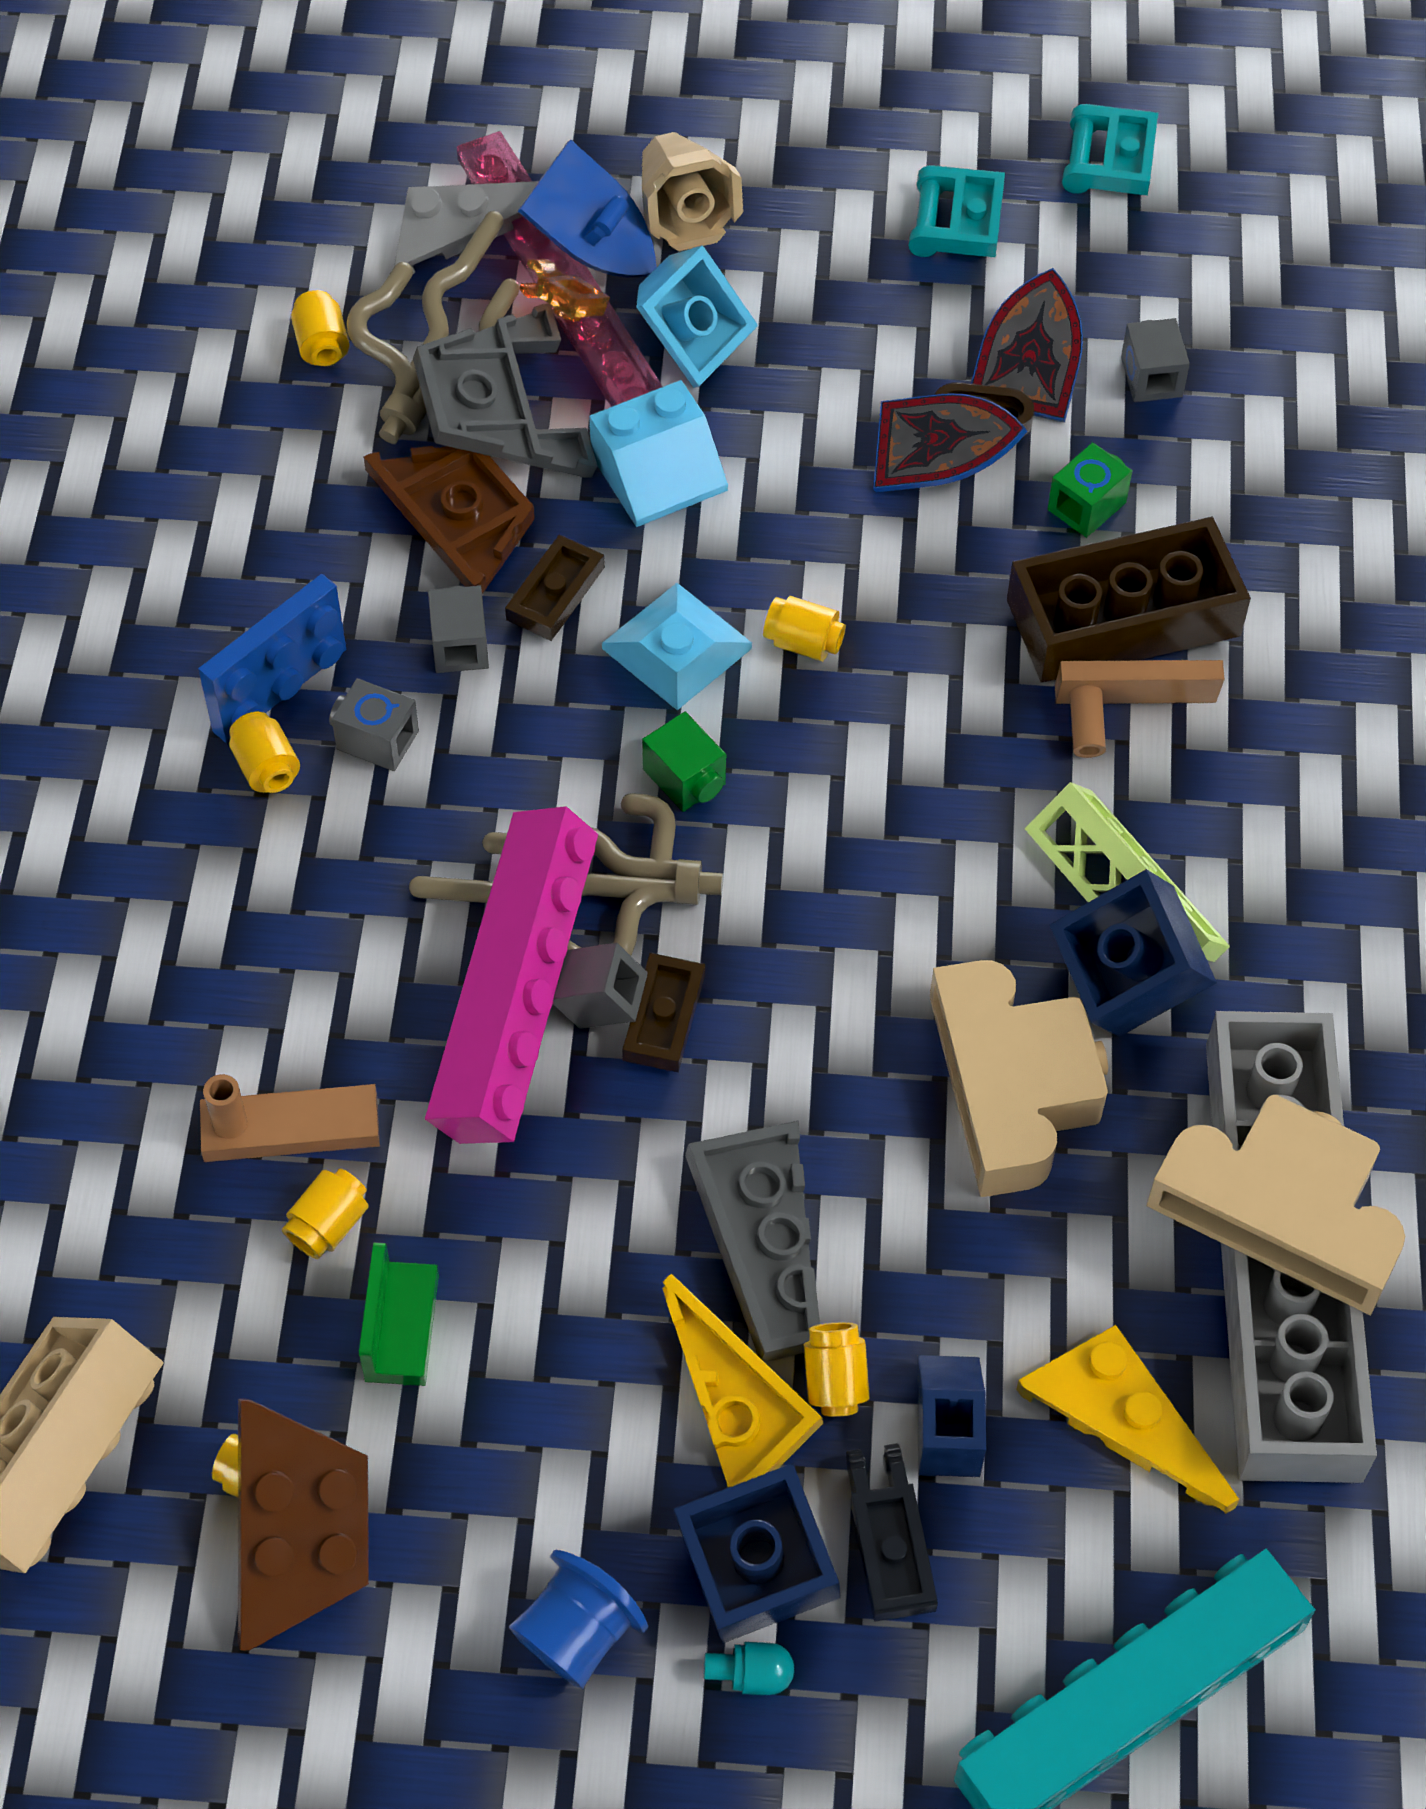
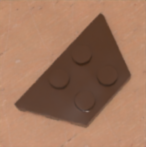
(458, 506)
(296, 1523)

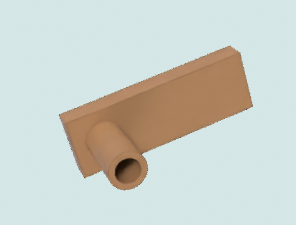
(1095, 683)
(285, 1121)

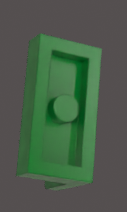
(397, 1320)

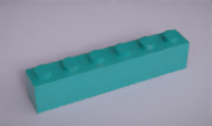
(1137, 1690)

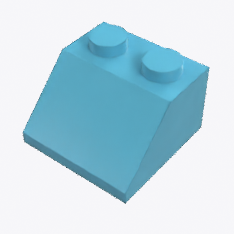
(657, 453)

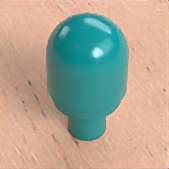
(752, 1668)

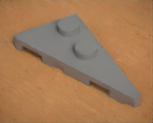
(447, 216)

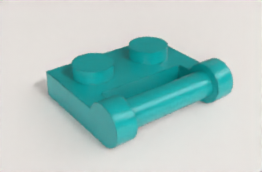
(1126, 155)
(973, 215)

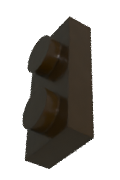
(555, 587)
(664, 1013)

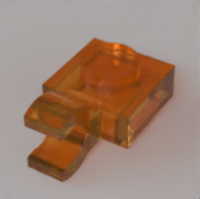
(567, 294)

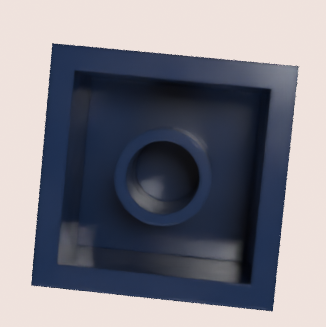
(1132, 953)
(757, 1553)

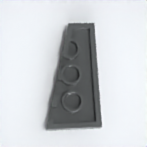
(759, 1220)

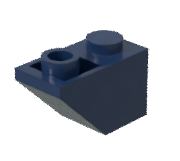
(951, 1416)

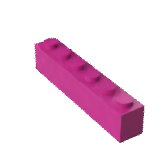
(512, 977)

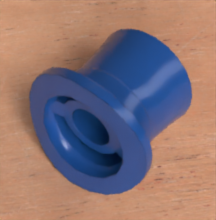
(577, 1618)

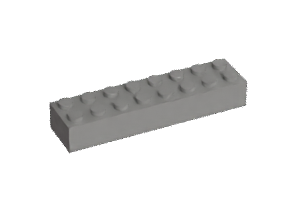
(1291, 1348)

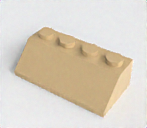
(59, 1422)

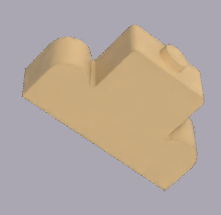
(1015, 1072)
(1286, 1199)

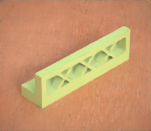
(1118, 845)

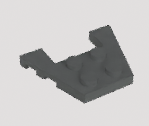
(480, 398)

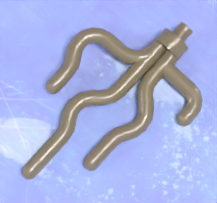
(406, 405)
(640, 879)

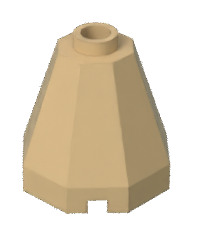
(688, 192)

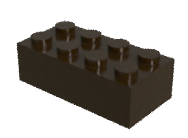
(1128, 597)

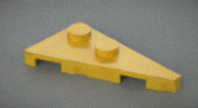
(1116, 1398)
(747, 1406)

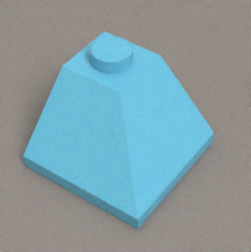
(694, 312)
(677, 646)

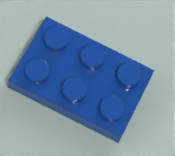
(274, 656)

